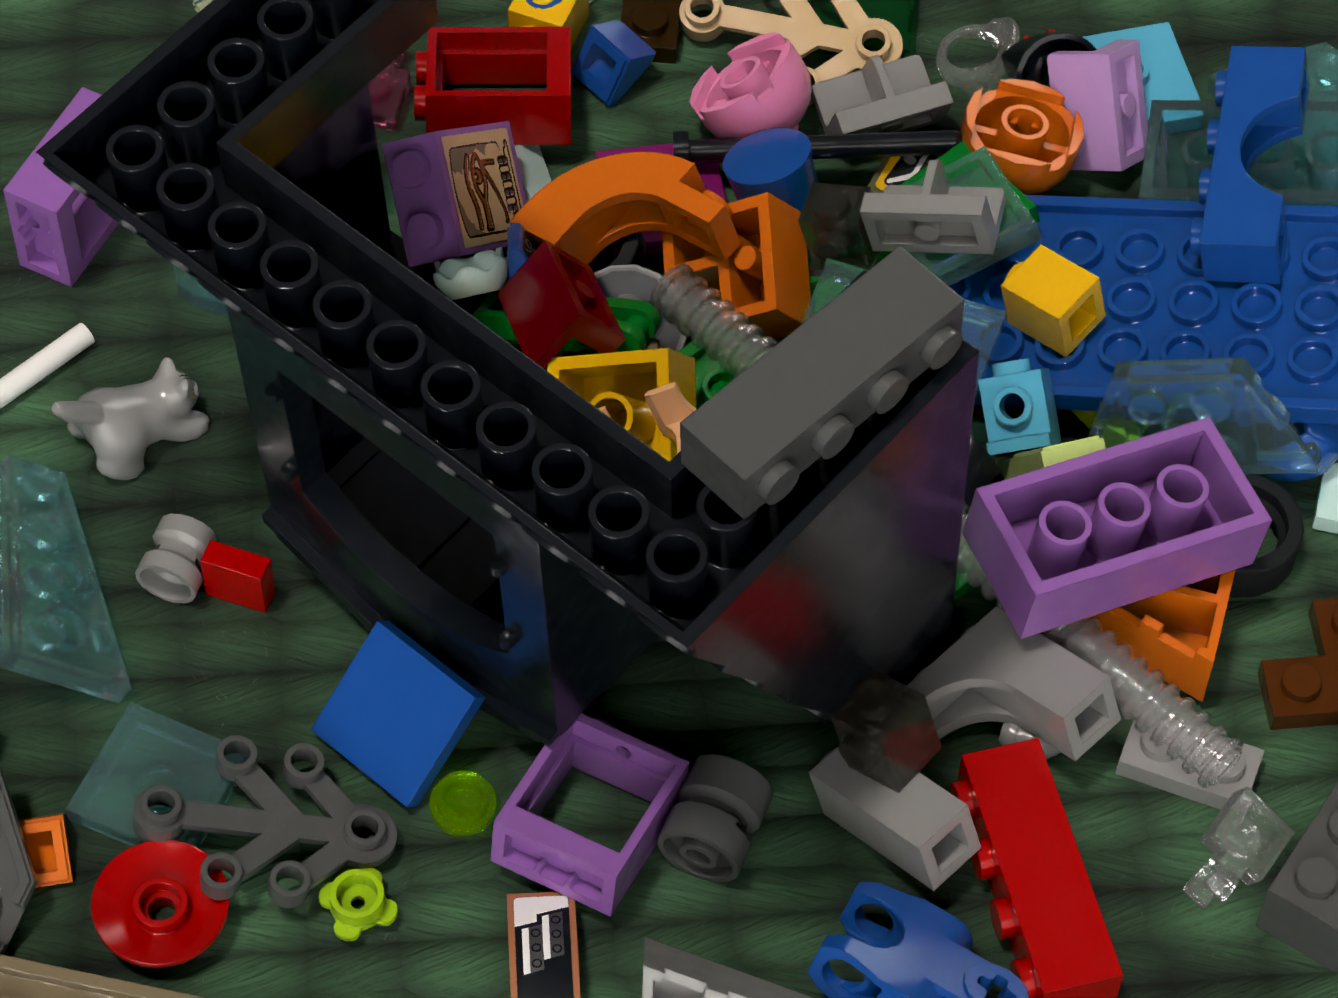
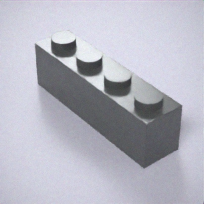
(822, 383)

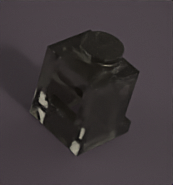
(835, 227)

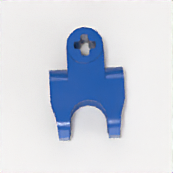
(918, 958)

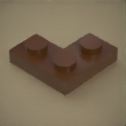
(1305, 688)

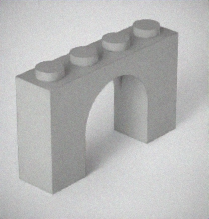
(976, 680)

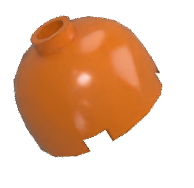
(1024, 132)

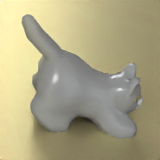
(132, 417)

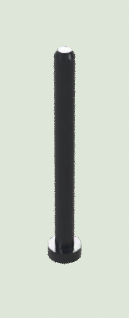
(832, 145)

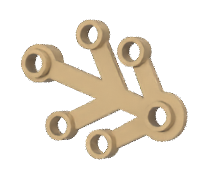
(803, 30)

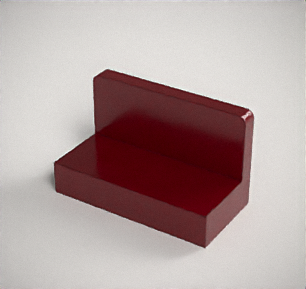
(556, 300)

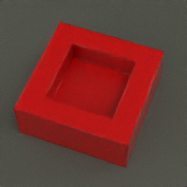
(238, 576)

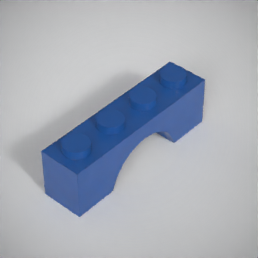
(1243, 222)

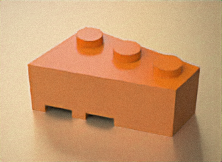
(1176, 630)

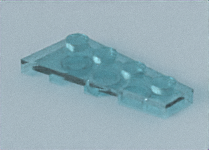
(49, 590)

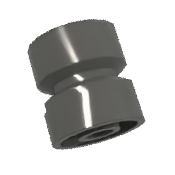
(713, 821)

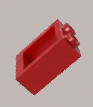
(497, 57)

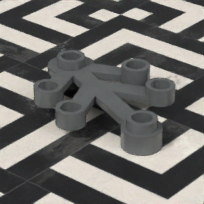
(275, 825)

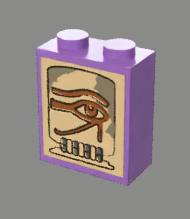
(455, 190)

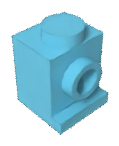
(1039, 421)

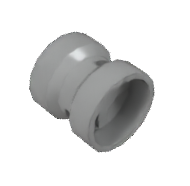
(174, 564)

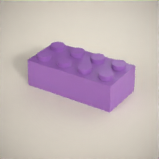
(1115, 526)

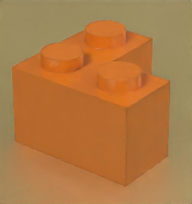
(765, 273)

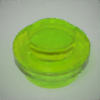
(462, 803)

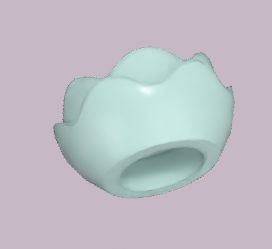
(472, 275)

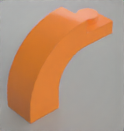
(626, 196)

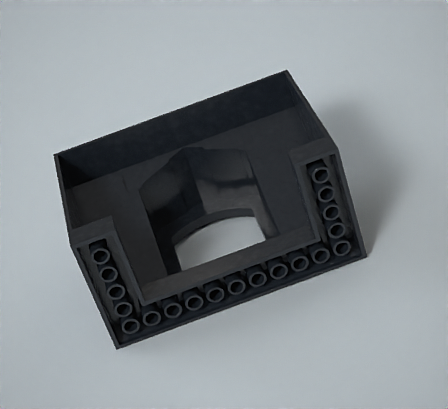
(448, 468)

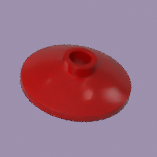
(152, 878)

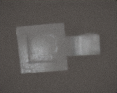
(1244, 844)

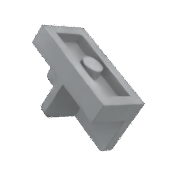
(881, 98)
(934, 216)

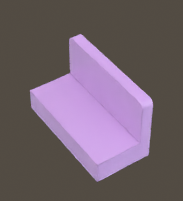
(1110, 99)

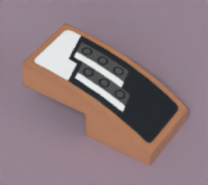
(542, 946)

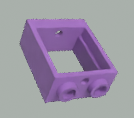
(50, 221)
(564, 858)

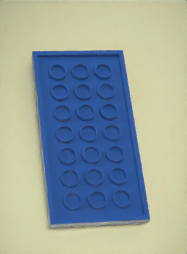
(1168, 312)

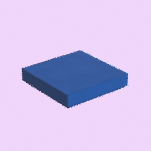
(397, 713)

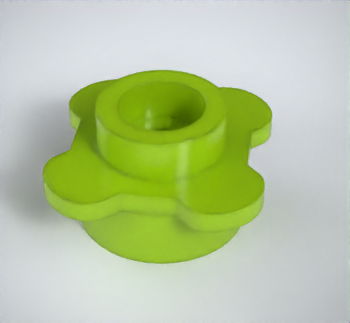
(351, 886)

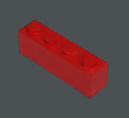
(1036, 875)

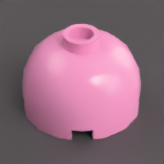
(756, 92)

